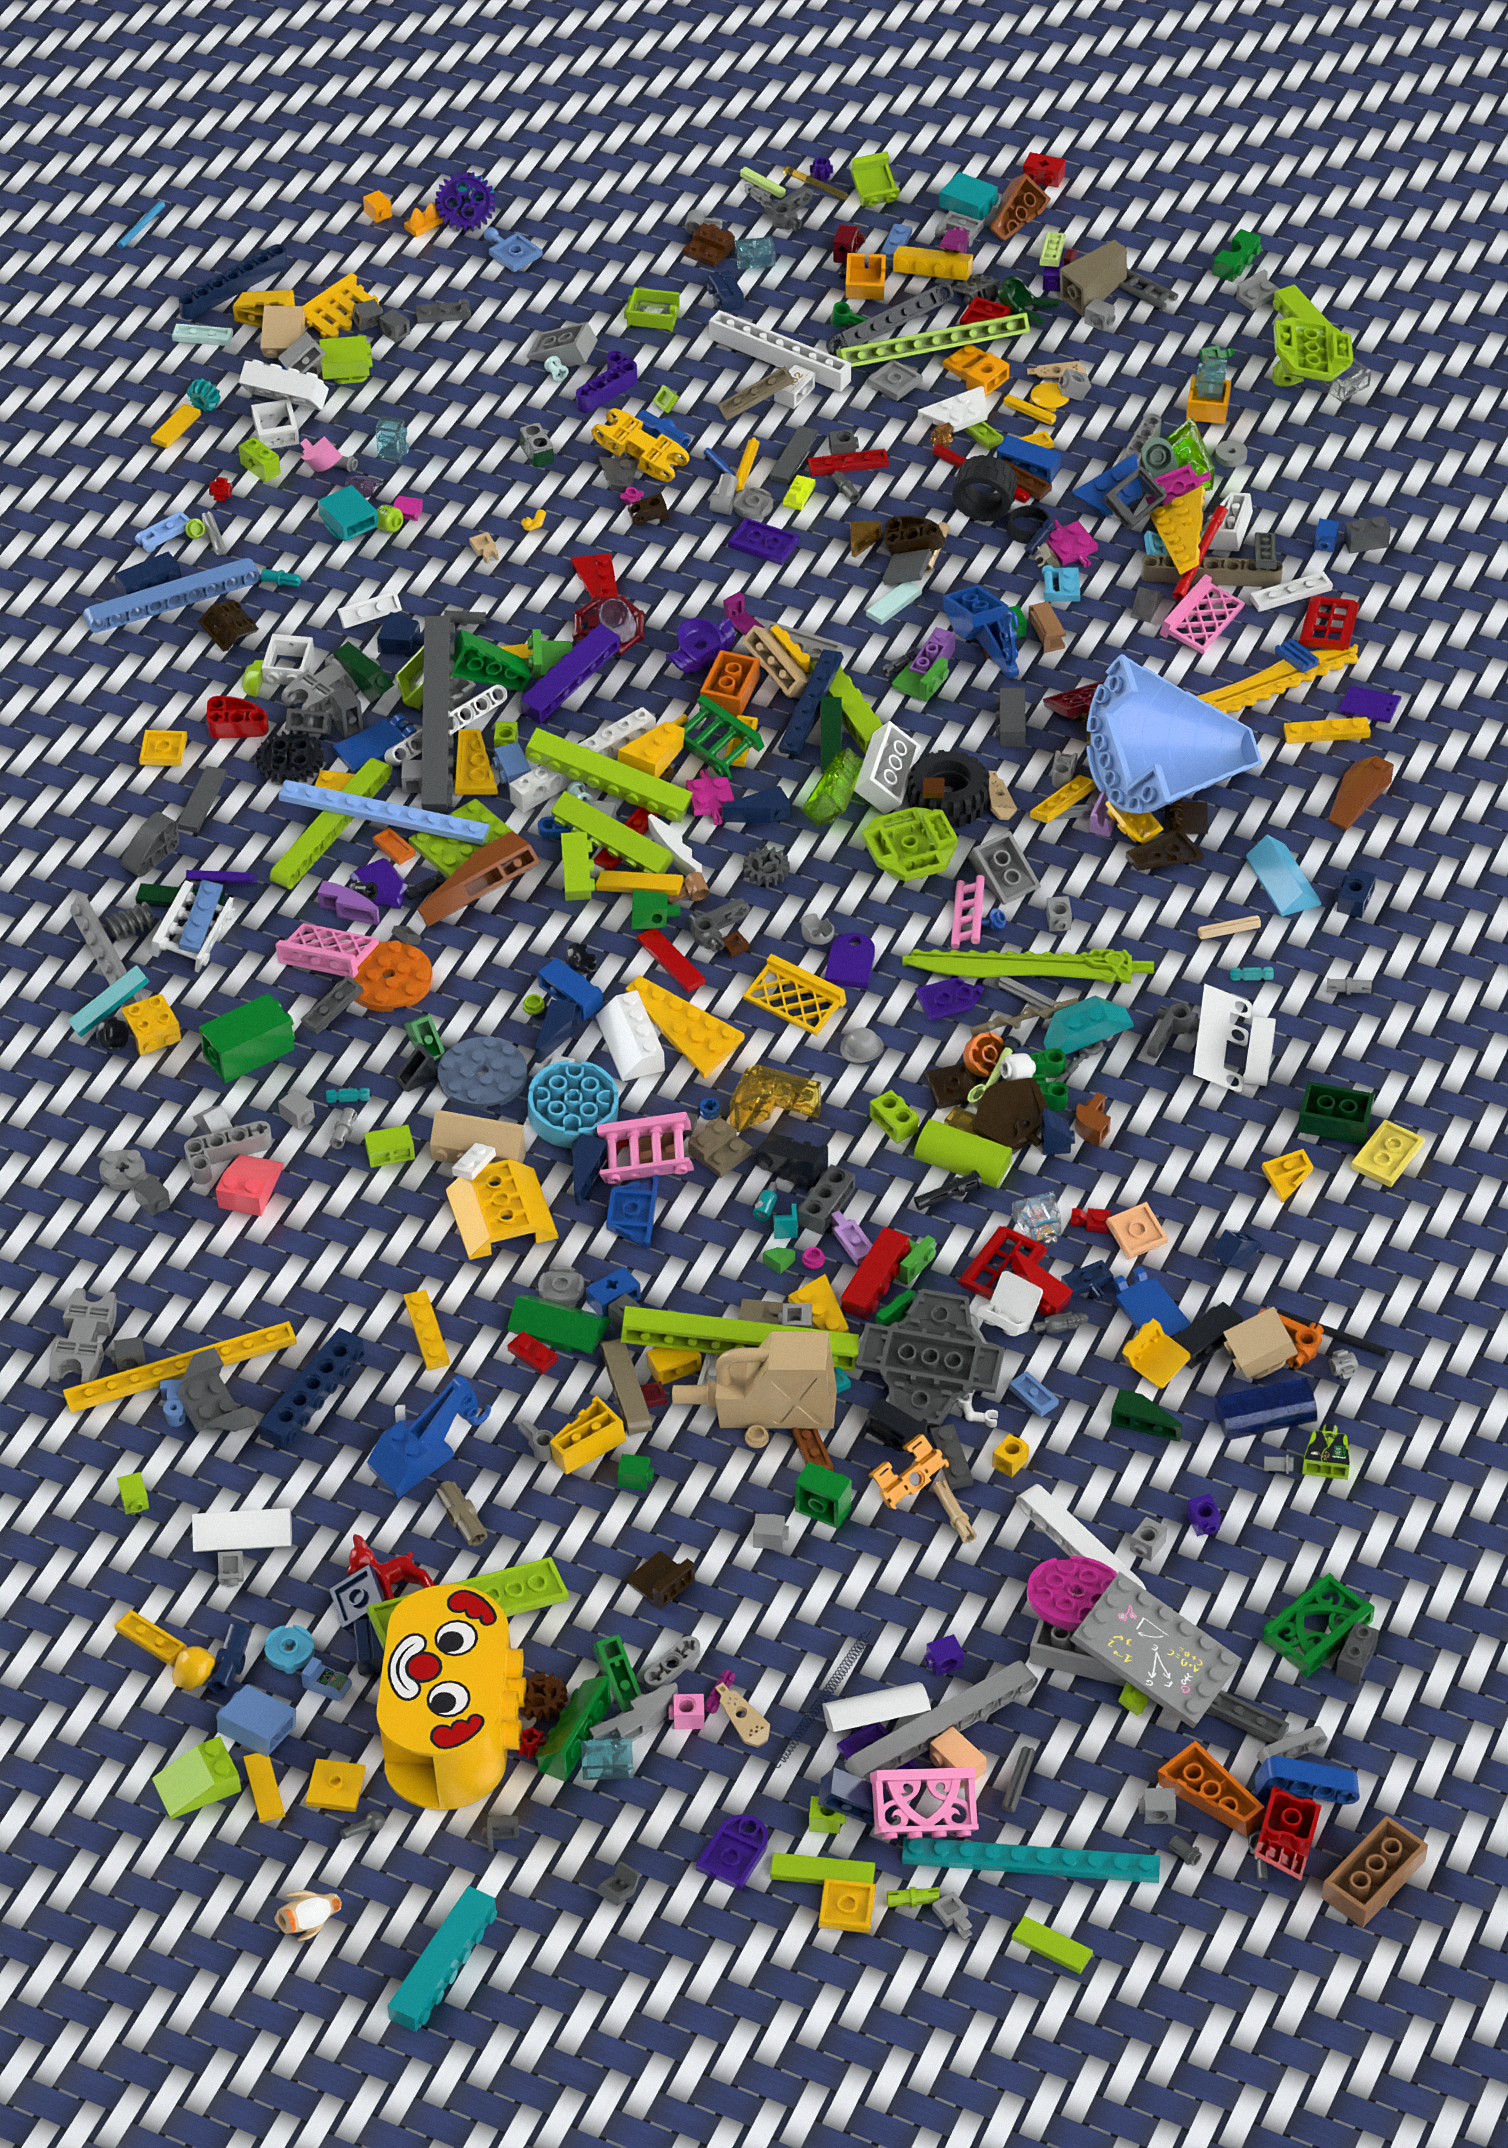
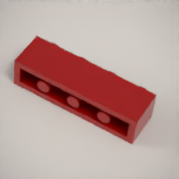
(875, 1273)

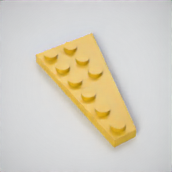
(1180, 528)
(688, 1028)

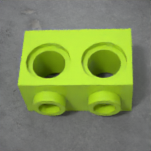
(894, 1116)

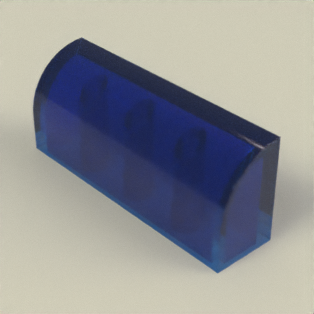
(1266, 1409)

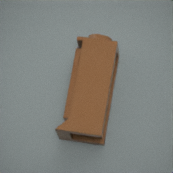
(1047, 626)

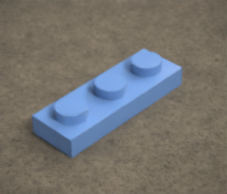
(897, 237)

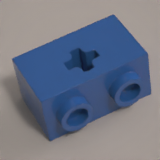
(610, 1288)

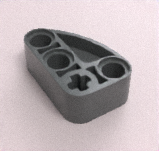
(151, 844)

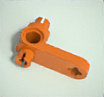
(1304, 1339)

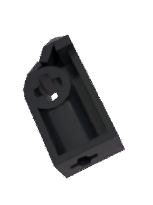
(893, 1425)

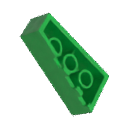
(488, 663)

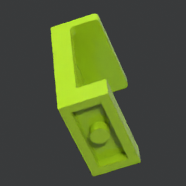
(873, 179)

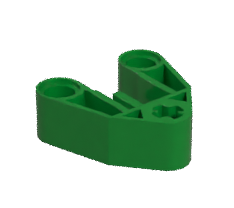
(1050, 1064)

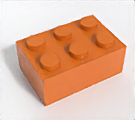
(732, 681)

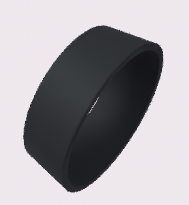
(1020, 535)

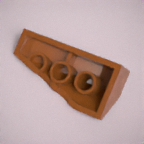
(1018, 206)
(1359, 789)

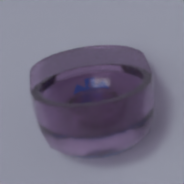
(363, 484)
(618, 618)

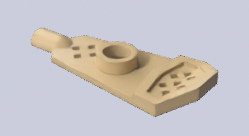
(1049, 369)
(1002, 805)
(751, 1722)

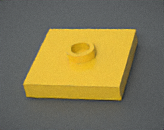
(163, 748)
(335, 1785)
(847, 1905)

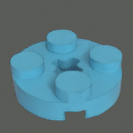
(289, 1660)

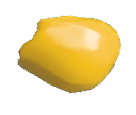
(192, 1667)

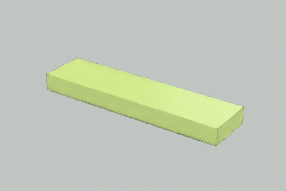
(1052, 249)

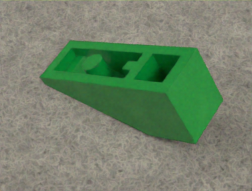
(616, 1665)

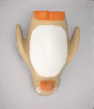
(307, 1912)

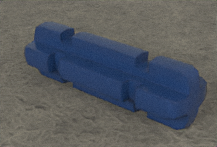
(1039, 537)

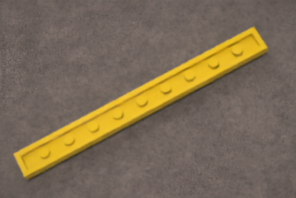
(175, 1367)

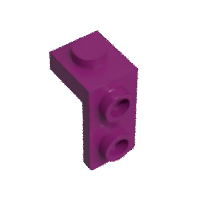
(735, 610)

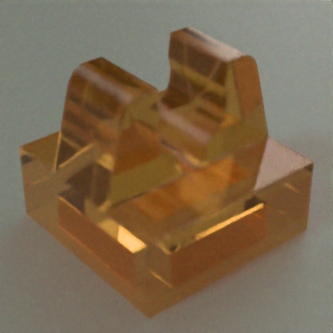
(942, 435)

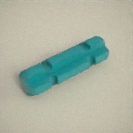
(1251, 973)
(348, 1095)

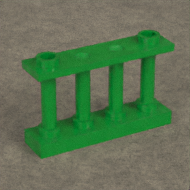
(721, 719)

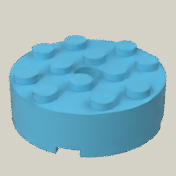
(571, 1101)

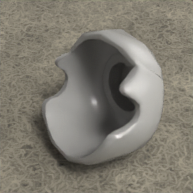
(816, 930)

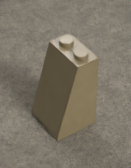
(1093, 276)

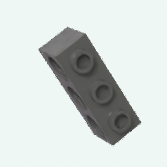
(825, 1198)

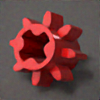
(220, 489)
(530, 1742)

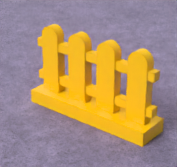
(327, 303)

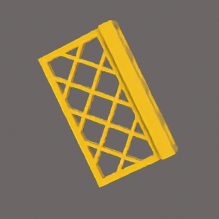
(807, 983)

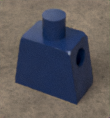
(399, 635)

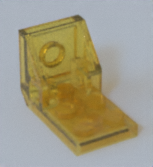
(774, 1089)

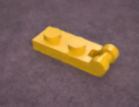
(792, 649)

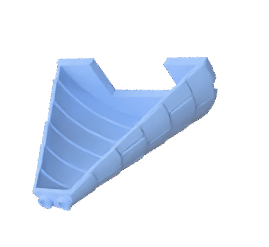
(1160, 741)

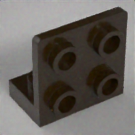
(227, 623)
(662, 1579)

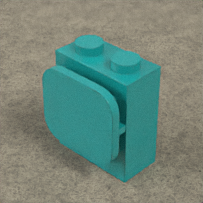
(968, 196)
(347, 513)

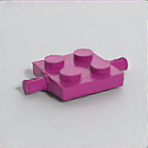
(1179, 483)
(1071, 543)
(709, 795)

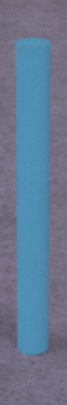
(141, 224)

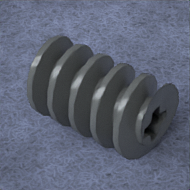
(129, 921)

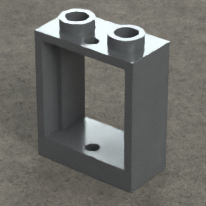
(1119, 509)

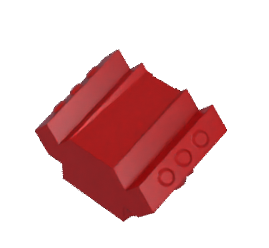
(1287, 1832)

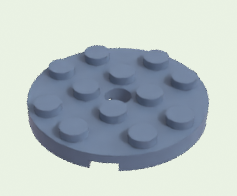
(470, 1090)

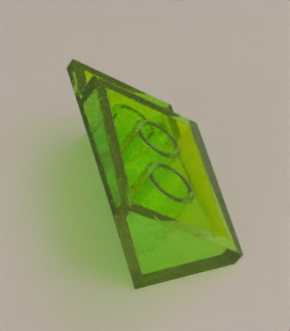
(1191, 450)

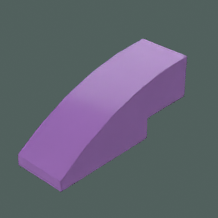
(347, 903)

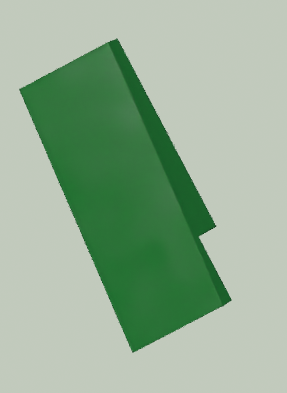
(557, 1324)

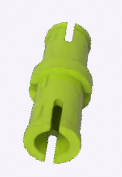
(912, 1897)

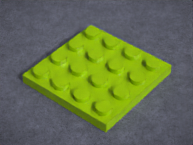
(449, 853)

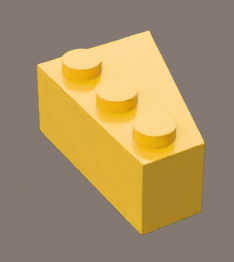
(250, 305)
(654, 749)
(588, 1437)

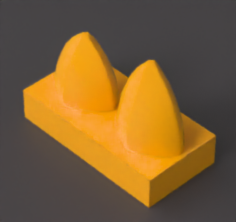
(423, 221)

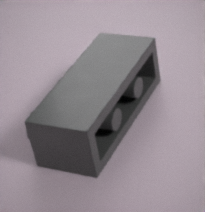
(1011, 717)

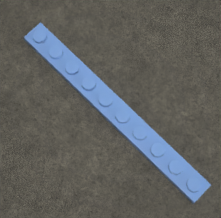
(384, 812)

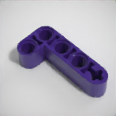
(620, 376)

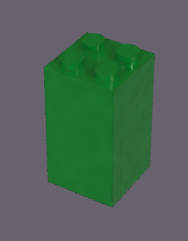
(247, 1038)

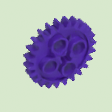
(450, 194)

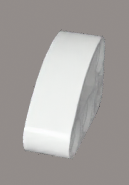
(1260, 1051)

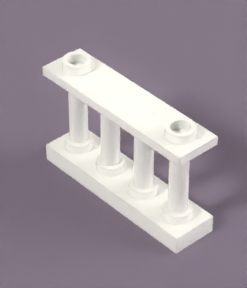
(170, 926)

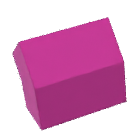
(409, 507)

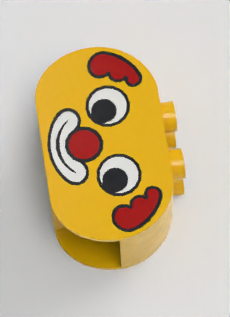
(449, 1697)

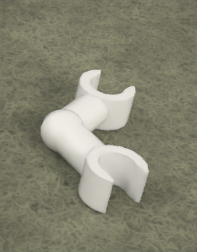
(971, 1416)

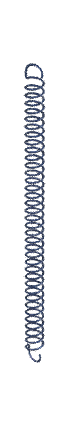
(823, 1698)

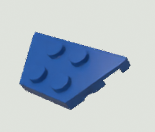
(1097, 488)
(633, 1211)

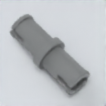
(1349, 985)
(343, 1128)

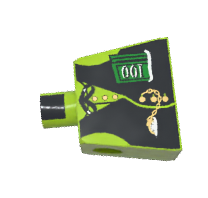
(1327, 1454)

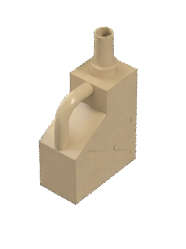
(772, 1386)

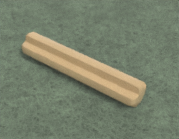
(1229, 927)

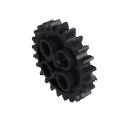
(306, 757)

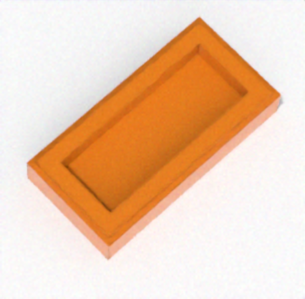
(394, 846)

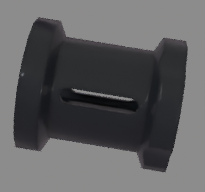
(367, 889)

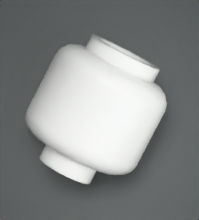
(1017, 1067)

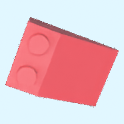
(248, 1184)

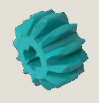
(203, 395)

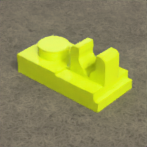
(799, 492)

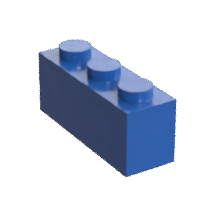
(1030, 457)
(569, 986)

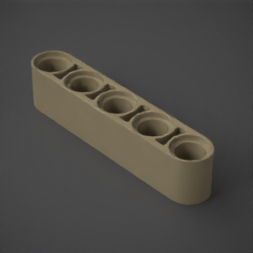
(626, 1387)

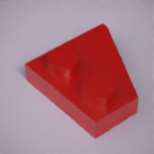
(983, 309)

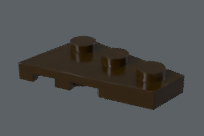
(1163, 851)

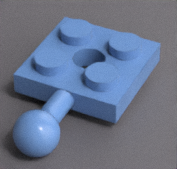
(512, 252)

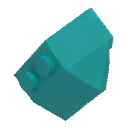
(1086, 1024)

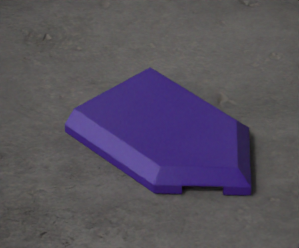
(389, 882)
(948, 998)

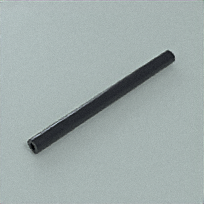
(1339, 1335)

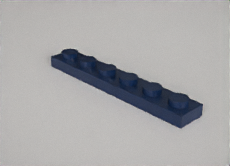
(810, 702)

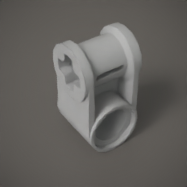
(1063, 768)

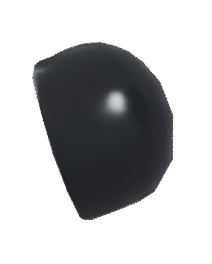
(579, 959)
(112, 1033)

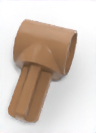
(693, 887)

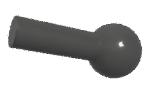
(374, 1821)

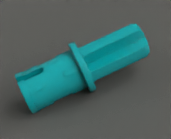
(280, 577)

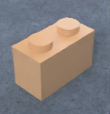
(955, 1751)

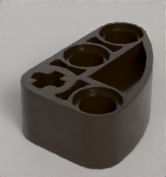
(912, 534)

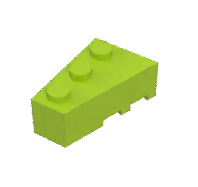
(577, 866)

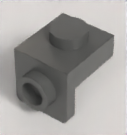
(500, 1828)
(620, 1885)

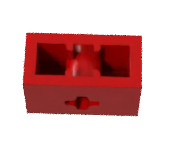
(1044, 169)

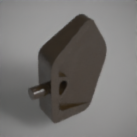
(1011, 1113)

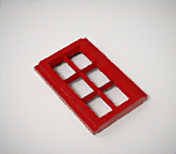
(1312, 615)
(991, 1248)

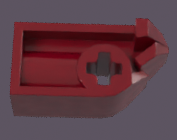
(846, 241)

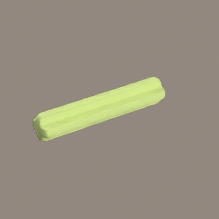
(762, 182)

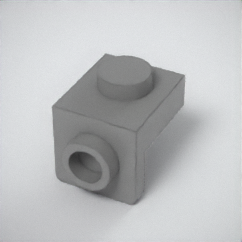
(230, 1568)

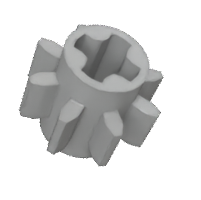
(1343, 1364)

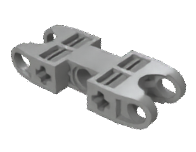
(317, 689)
(85, 1322)

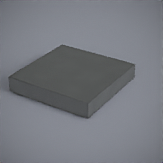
(907, 567)

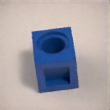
(1326, 535)

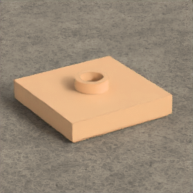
(1137, 1230)

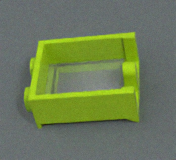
(652, 308)
(411, 680)

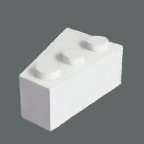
(1233, 528)

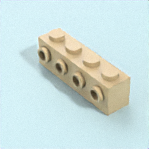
(776, 661)

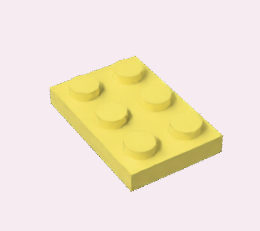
(1387, 1153)

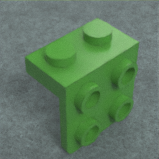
(545, 653)
(920, 685)
(917, 1260)

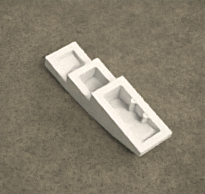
(672, 841)

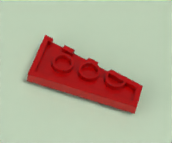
(596, 574)

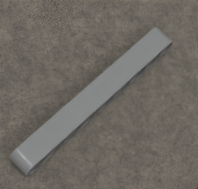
(958, 1712)

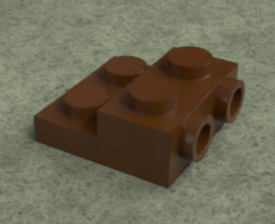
(710, 245)

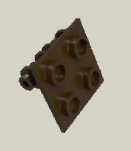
(1188, 816)

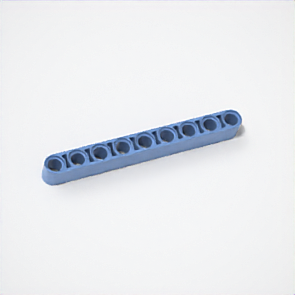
(171, 595)

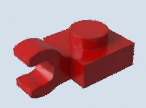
(1093, 1220)

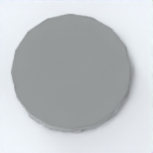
(753, 503)
(561, 1285)

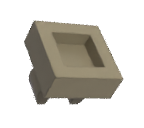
(1047, 557)

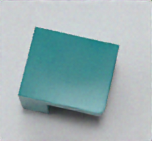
(786, 1225)

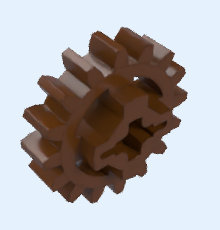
(541, 1697)

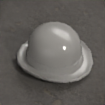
(861, 1046)

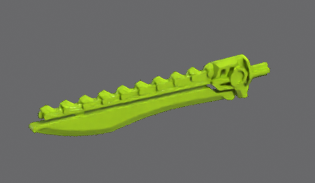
(1097, 964)

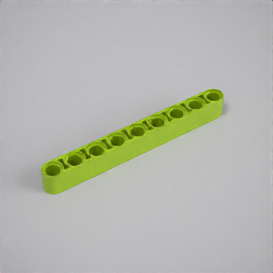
(327, 827)

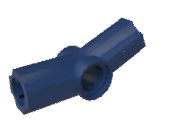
(230, 1659)

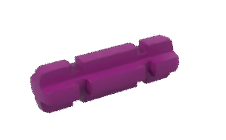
(713, 1702)

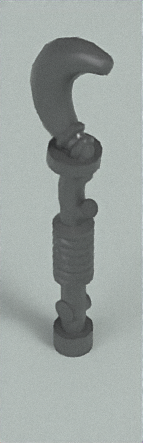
(1084, 1054)

